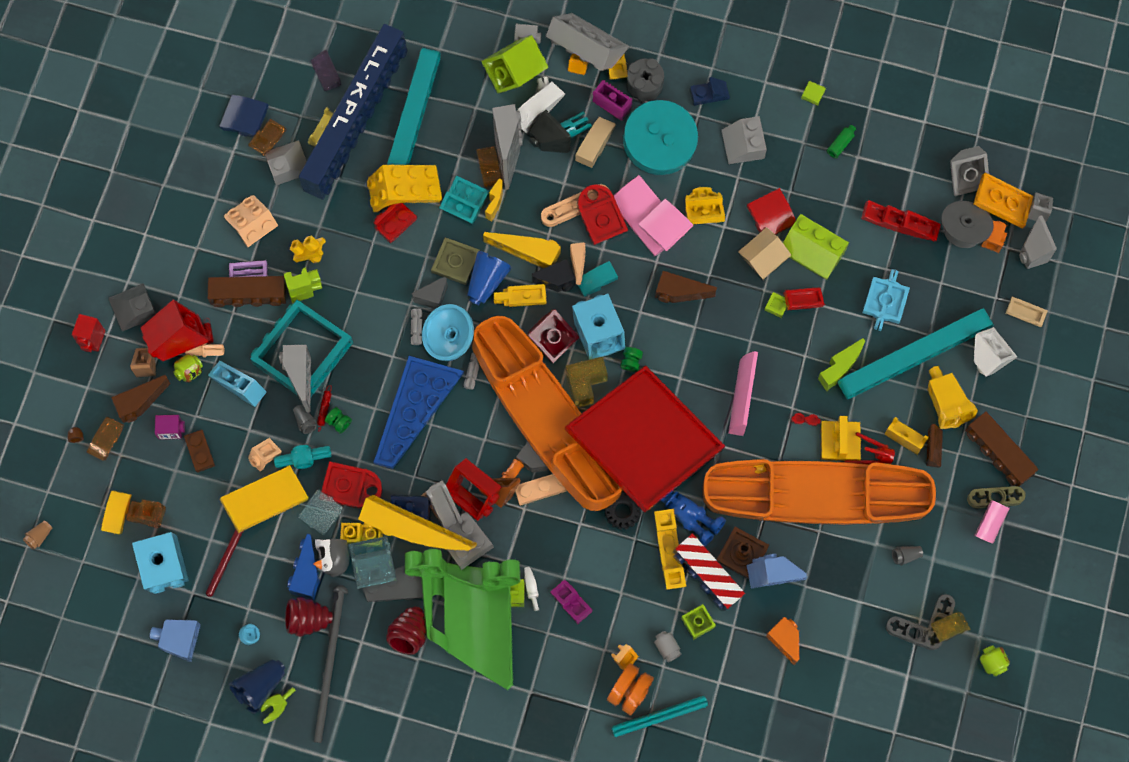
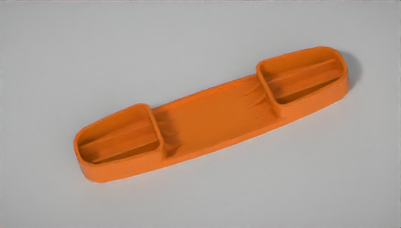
(540, 409)
(819, 492)

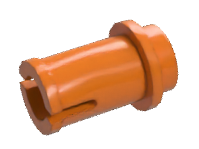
(513, 469)

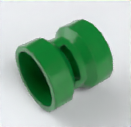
(631, 359)
(338, 420)

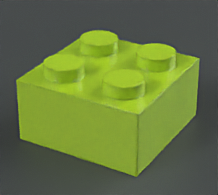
(698, 621)

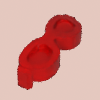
(799, 418)

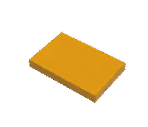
(1003, 200)

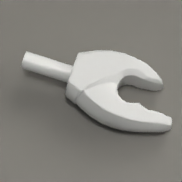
(531, 587)

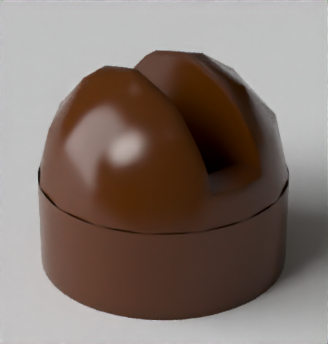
(75, 435)

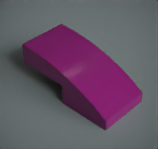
(571, 601)

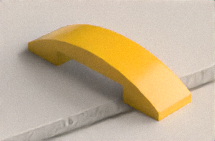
(667, 542)

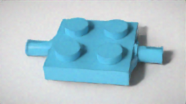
(886, 300)

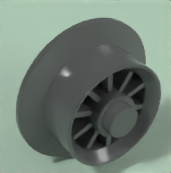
(966, 224)

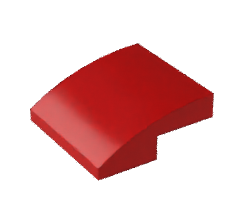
(772, 212)

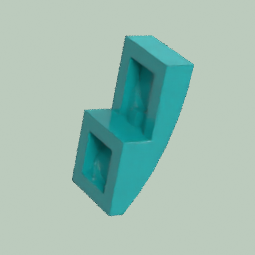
(596, 278)

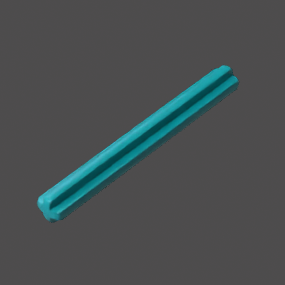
(659, 716)

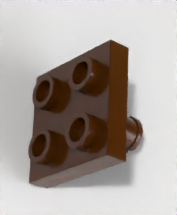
(740, 551)

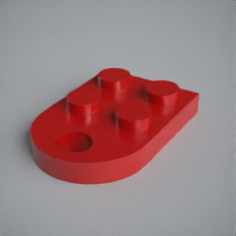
(601, 215)
(349, 484)

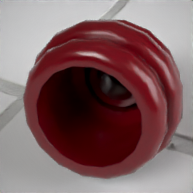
(306, 617)
(407, 631)

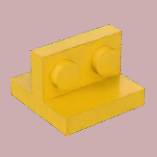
(840, 440)

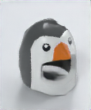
(333, 556)

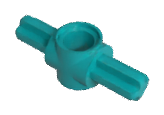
(302, 456)

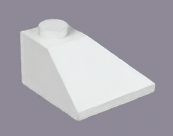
(991, 352)

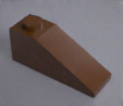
(680, 289)
(138, 399)

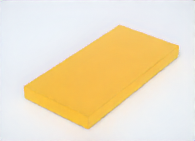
(264, 499)

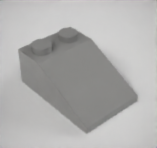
(297, 364)

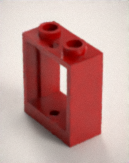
(464, 498)

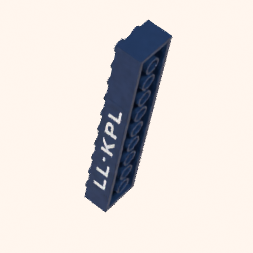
(353, 112)

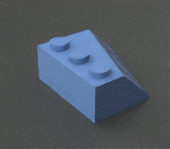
(772, 571)

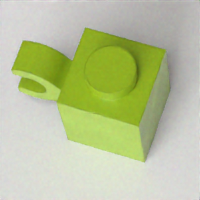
(518, 594)

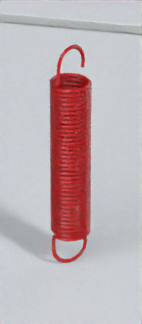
(324, 408)

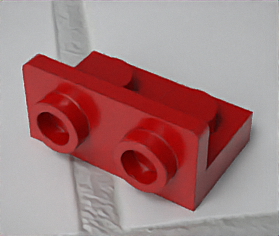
(394, 221)

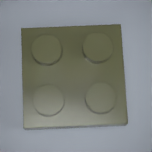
(455, 261)

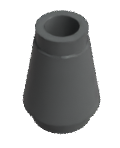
(304, 419)
(906, 554)

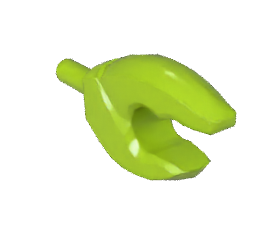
(278, 703)

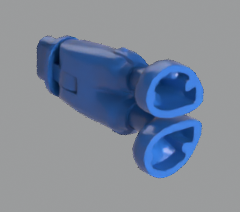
(688, 513)

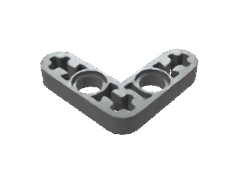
(924, 632)

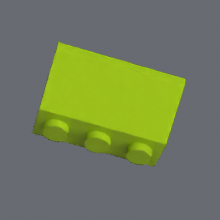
(814, 246)

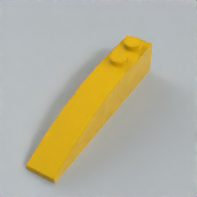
(409, 526)

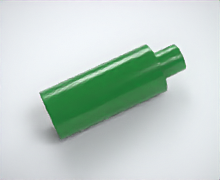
(841, 141)

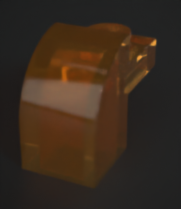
(146, 513)

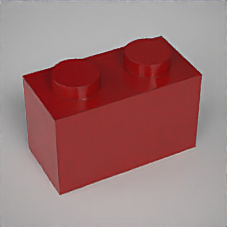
(88, 333)

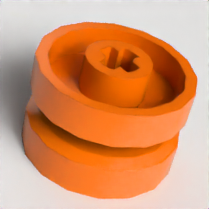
(630, 689)

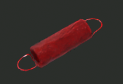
(207, 326)

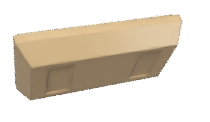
(1026, 312)

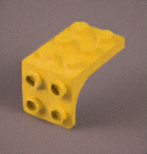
(403, 185)

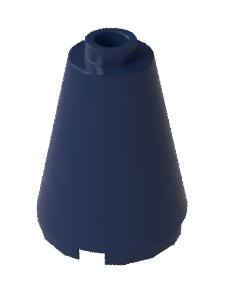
(257, 685)

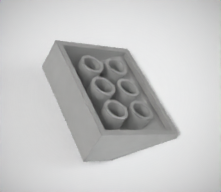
(507, 139)

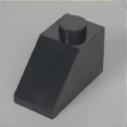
(555, 277)

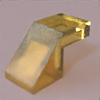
(950, 626)

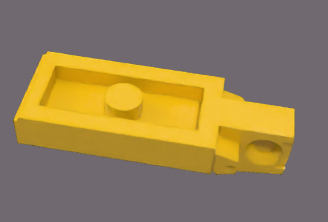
(521, 295)

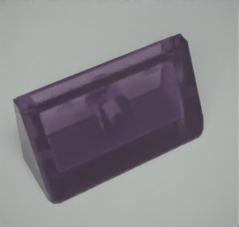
(325, 71)

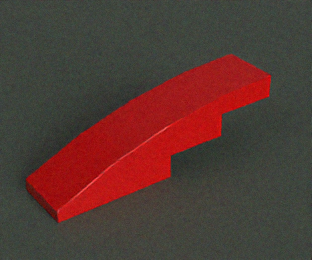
(900, 221)

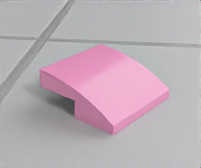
(665, 225)

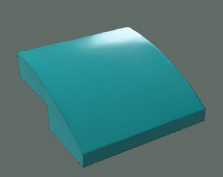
(464, 199)

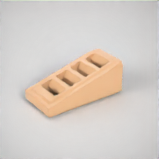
(577, 254)

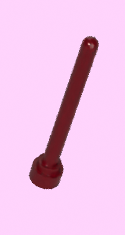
(223, 563)

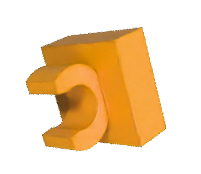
(625, 656)

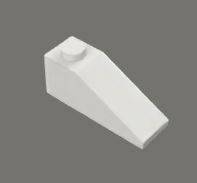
(542, 101)

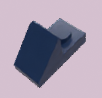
(710, 92)

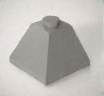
(286, 162)
(968, 169)
(1038, 245)

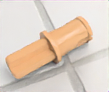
(207, 350)

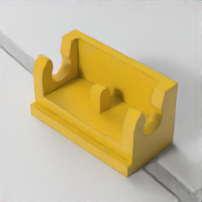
(905, 436)

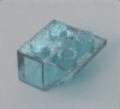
(372, 562)

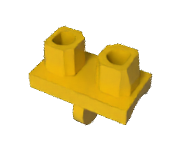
(309, 249)

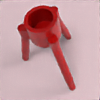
(883, 454)

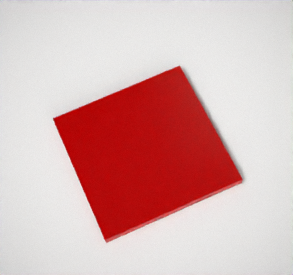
(644, 438)

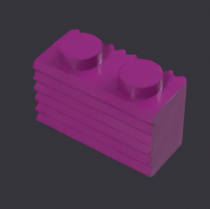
(612, 100)

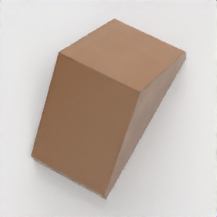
(143, 363)

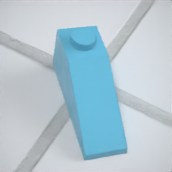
(238, 383)

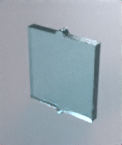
(321, 512)

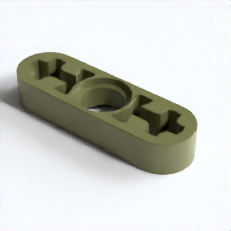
(1001, 490)

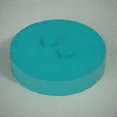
(660, 137)

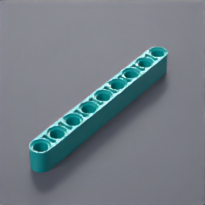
(414, 107)
(914, 354)

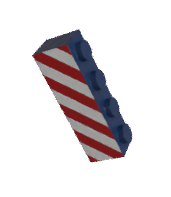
(708, 572)

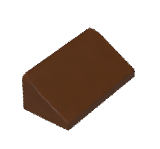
(934, 446)

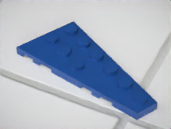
(417, 399)

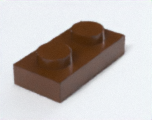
(199, 451)

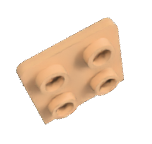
(251, 220)

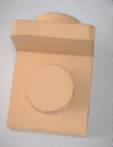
(263, 454)

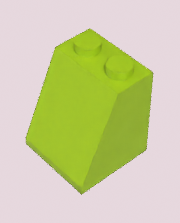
(515, 64)

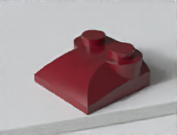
(552, 335)

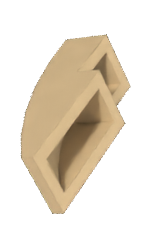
(595, 142)

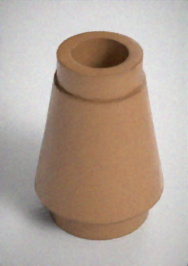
(37, 535)

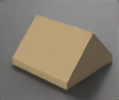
(765, 253)

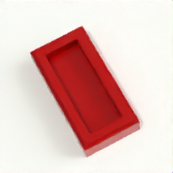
(804, 298)

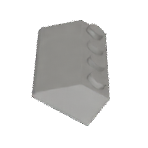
(586, 41)

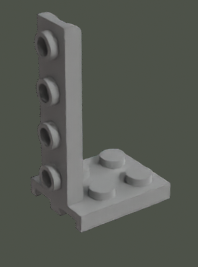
(462, 525)

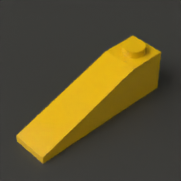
(531, 249)

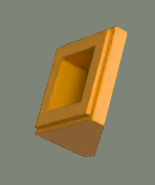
(577, 65)

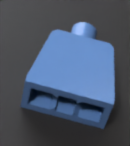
(177, 637)

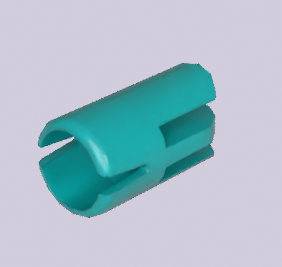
(571, 127)

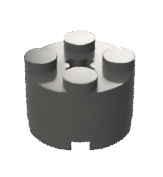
(645, 79)

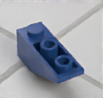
(306, 575)

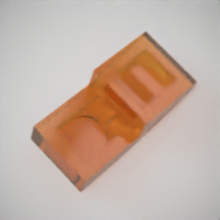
(268, 137)
(489, 166)
(104, 438)

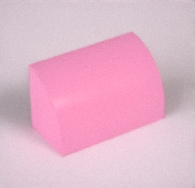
(992, 521)

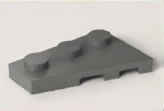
(404, 587)

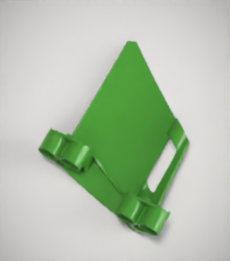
(474, 610)

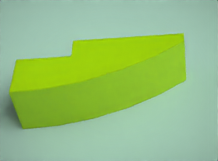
(840, 365)

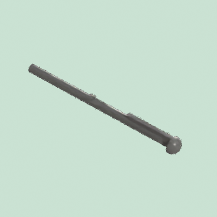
(339, 592)

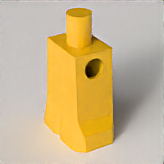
(949, 400)

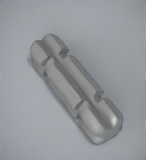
(416, 326)
(472, 372)

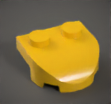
(704, 206)

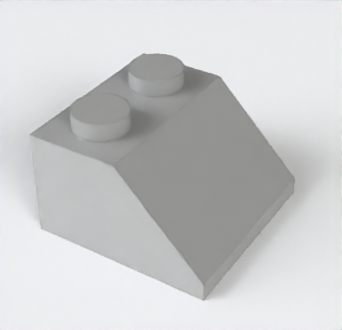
(744, 140)

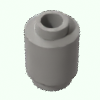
(667, 646)

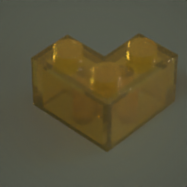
(582, 376)

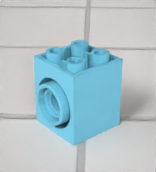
(598, 326)
(169, 572)

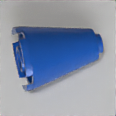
(486, 277)

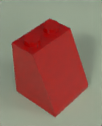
(173, 331)

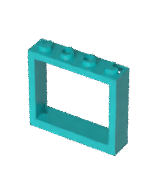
(281, 324)

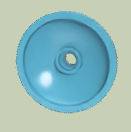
(439, 331)

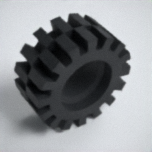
(628, 521)

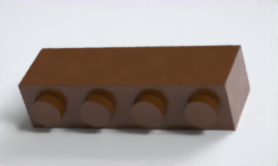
(247, 290)
(1001, 449)

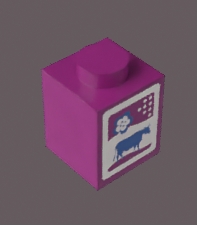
(169, 426)

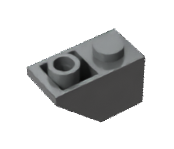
(531, 460)

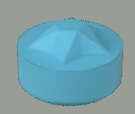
(249, 634)

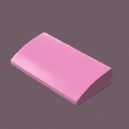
(635, 203)
(743, 394)

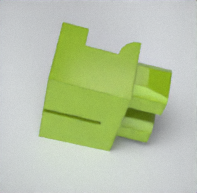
(302, 286)

